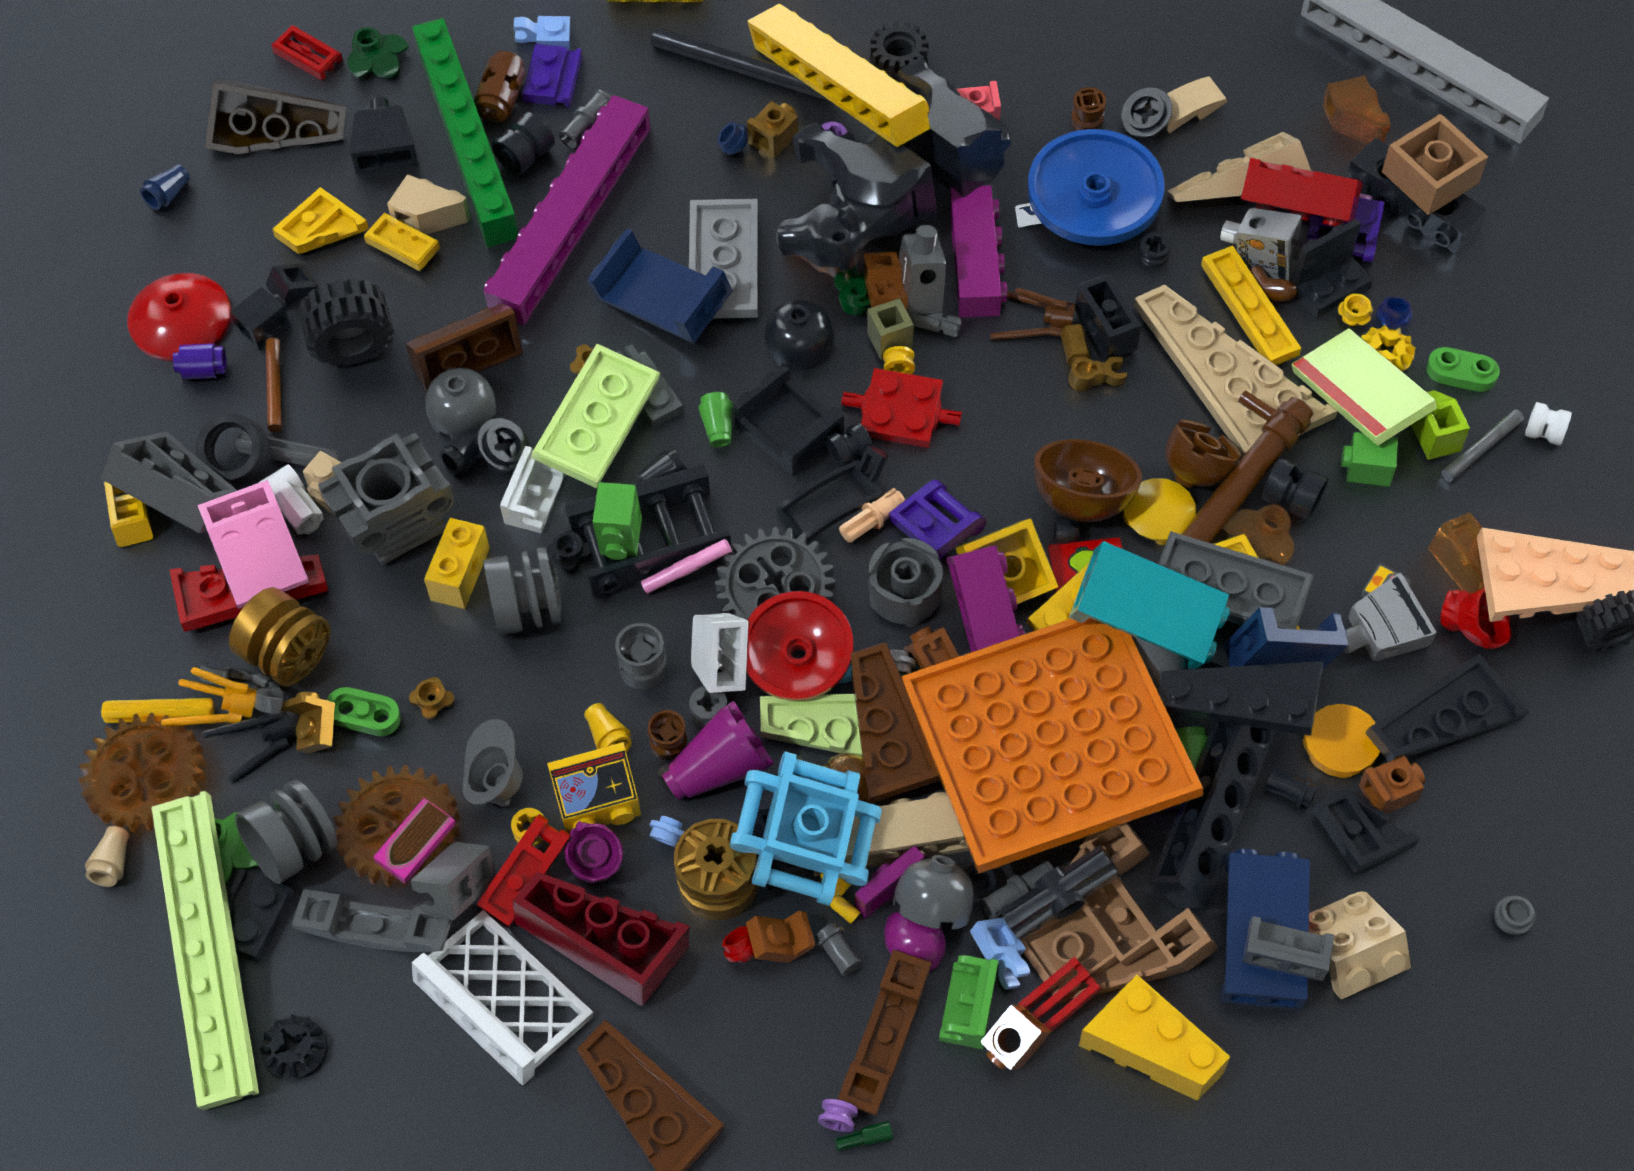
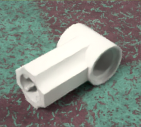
(294, 501)

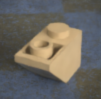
(428, 206)

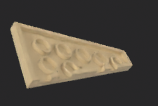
(1221, 367)

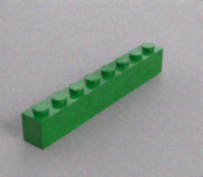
(465, 133)

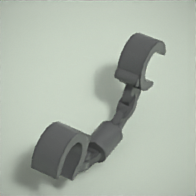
(269, 694)

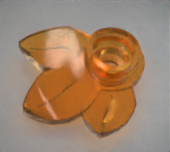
(1264, 539)

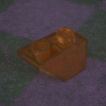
(1355, 110)

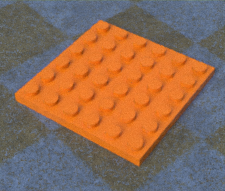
(1049, 739)

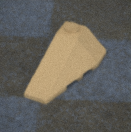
(1231, 174)

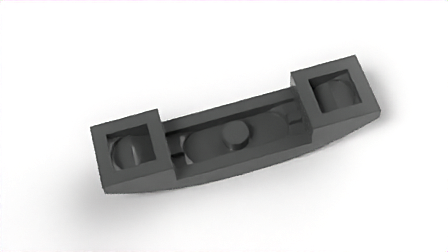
(370, 924)

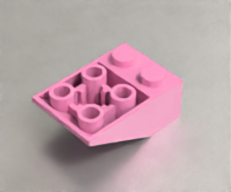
(252, 542)

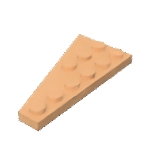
(1548, 574)

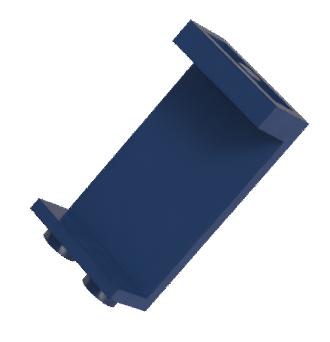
(659, 288)
(1279, 894)

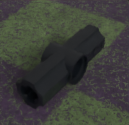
(1060, 893)

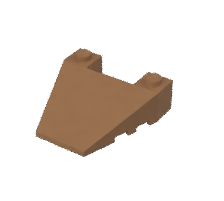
(1114, 933)

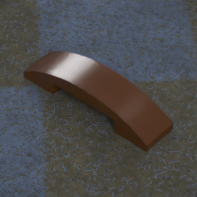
(885, 1032)

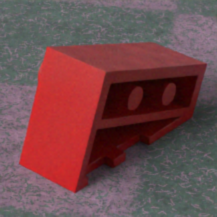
(1301, 192)

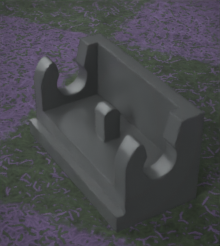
(455, 878)
(1287, 949)

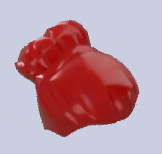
(1470, 615)

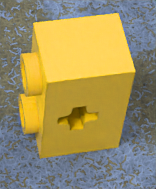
(457, 563)

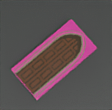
(414, 840)

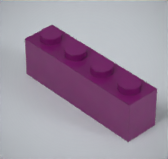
(976, 254)

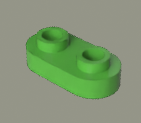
(1463, 369)
(366, 710)

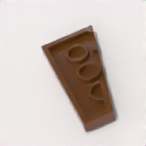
(889, 731)
(654, 1108)

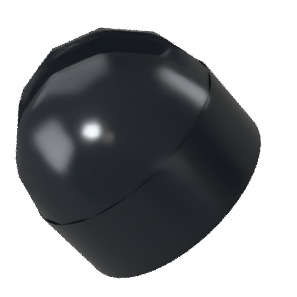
(1065, 530)

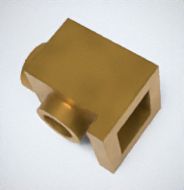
(773, 128)

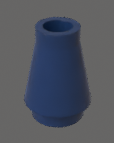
(163, 188)

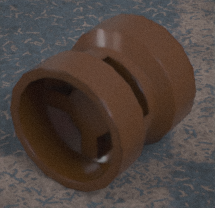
(1088, 109)
(664, 727)

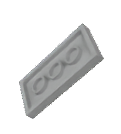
(726, 237)

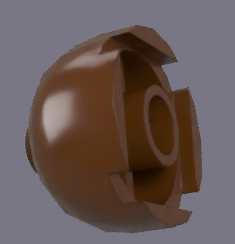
(1199, 456)

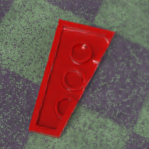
(207, 599)

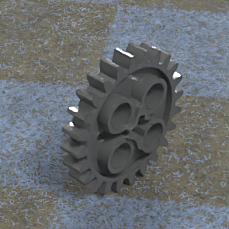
(805, 570)

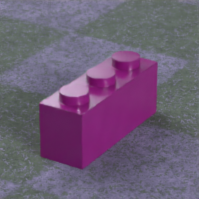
(984, 597)

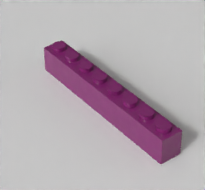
(568, 208)

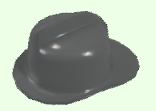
(491, 765)

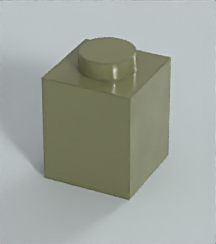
(889, 326)

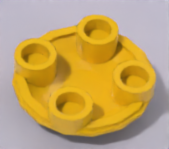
(1160, 508)

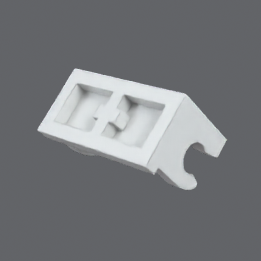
(531, 493)

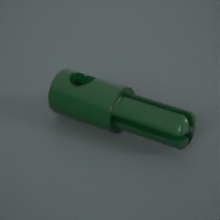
(866, 1136)

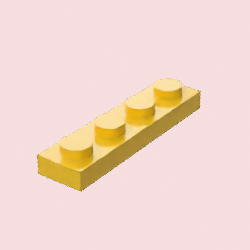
(1250, 306)

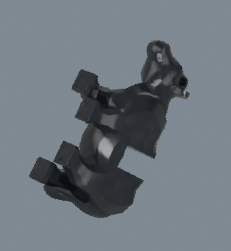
(891, 187)

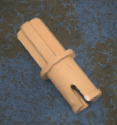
(872, 515)

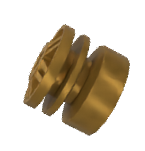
(279, 636)
(710, 888)

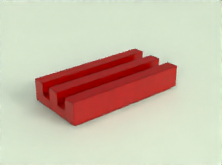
(302, 56)
(1052, 982)

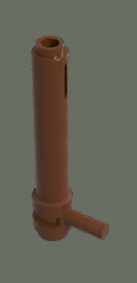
(1277, 436)

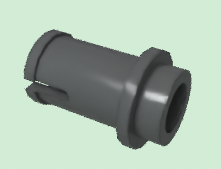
(838, 948)

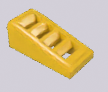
(127, 517)

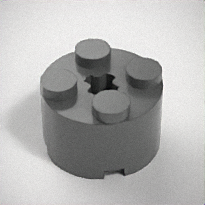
(905, 581)

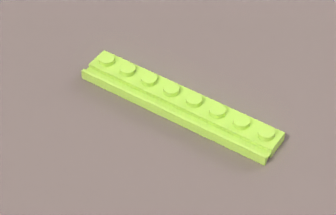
(204, 951)

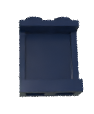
(1264, 643)

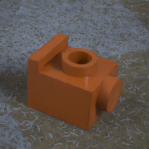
(1388, 794)

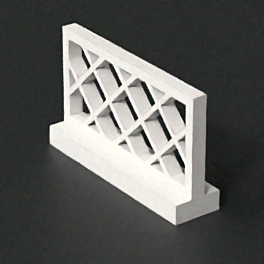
(477, 1019)

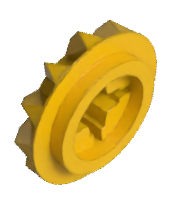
(1403, 349)

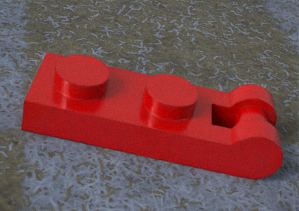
(521, 867)

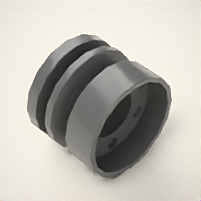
(522, 591)
(286, 831)

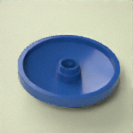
(1095, 187)

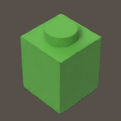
(1368, 462)

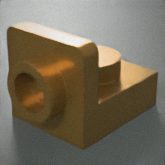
(315, 721)

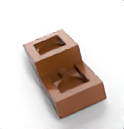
(883, 278)

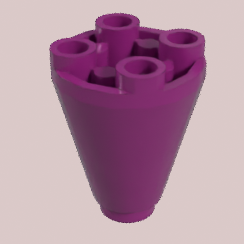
(717, 755)

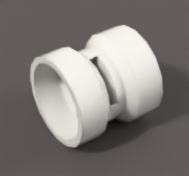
(1548, 423)

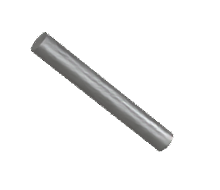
(1482, 445)

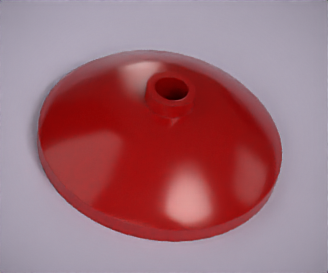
(196, 318)
(794, 623)

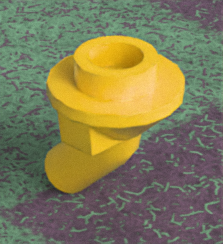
(840, 904)

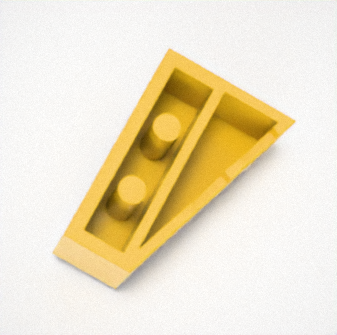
(1156, 1039)

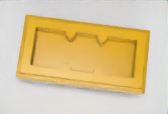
(402, 241)

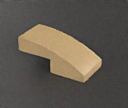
(1194, 99)

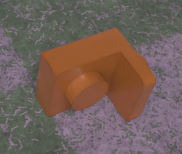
(931, 647)
(780, 938)

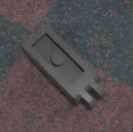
(662, 402)

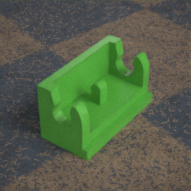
(969, 1001)

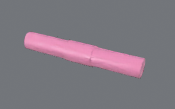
(686, 566)

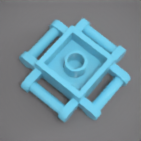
(807, 827)

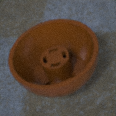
(1086, 479)

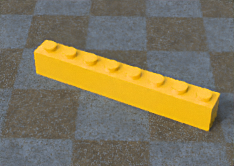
(840, 75)

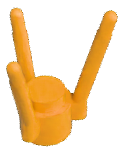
(236, 696)

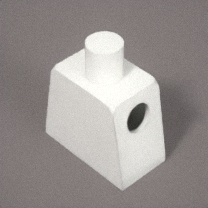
(720, 643)

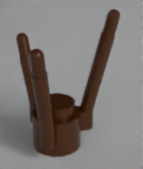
(1057, 314)

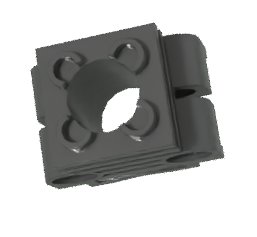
(389, 498)

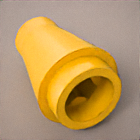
(606, 728)

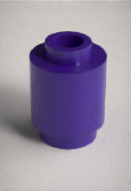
(200, 361)

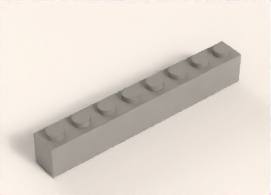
(1433, 63)

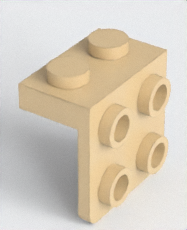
(1365, 944)

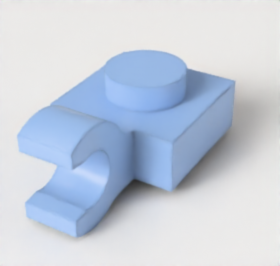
(547, 30)
(1001, 944)

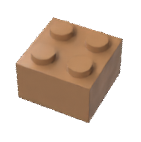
(1434, 164)

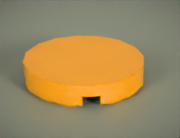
(1340, 742)

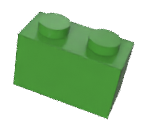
(617, 520)

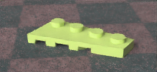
(819, 723)

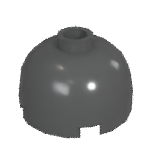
(459, 402)
(935, 893)

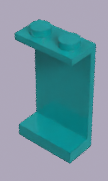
(1151, 603)

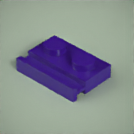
(552, 75)

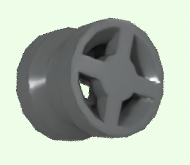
(700, 715)

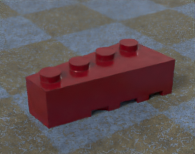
(609, 940)

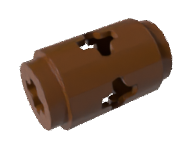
(499, 86)

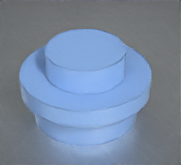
(666, 830)

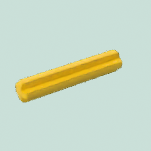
(125, 709)

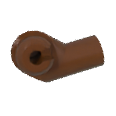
(1275, 289)

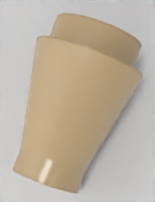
(108, 858)

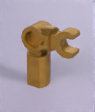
(1084, 371)

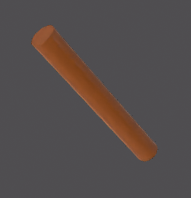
(273, 382)

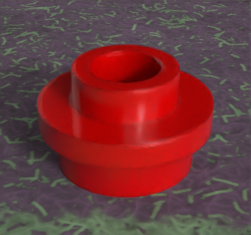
(738, 945)

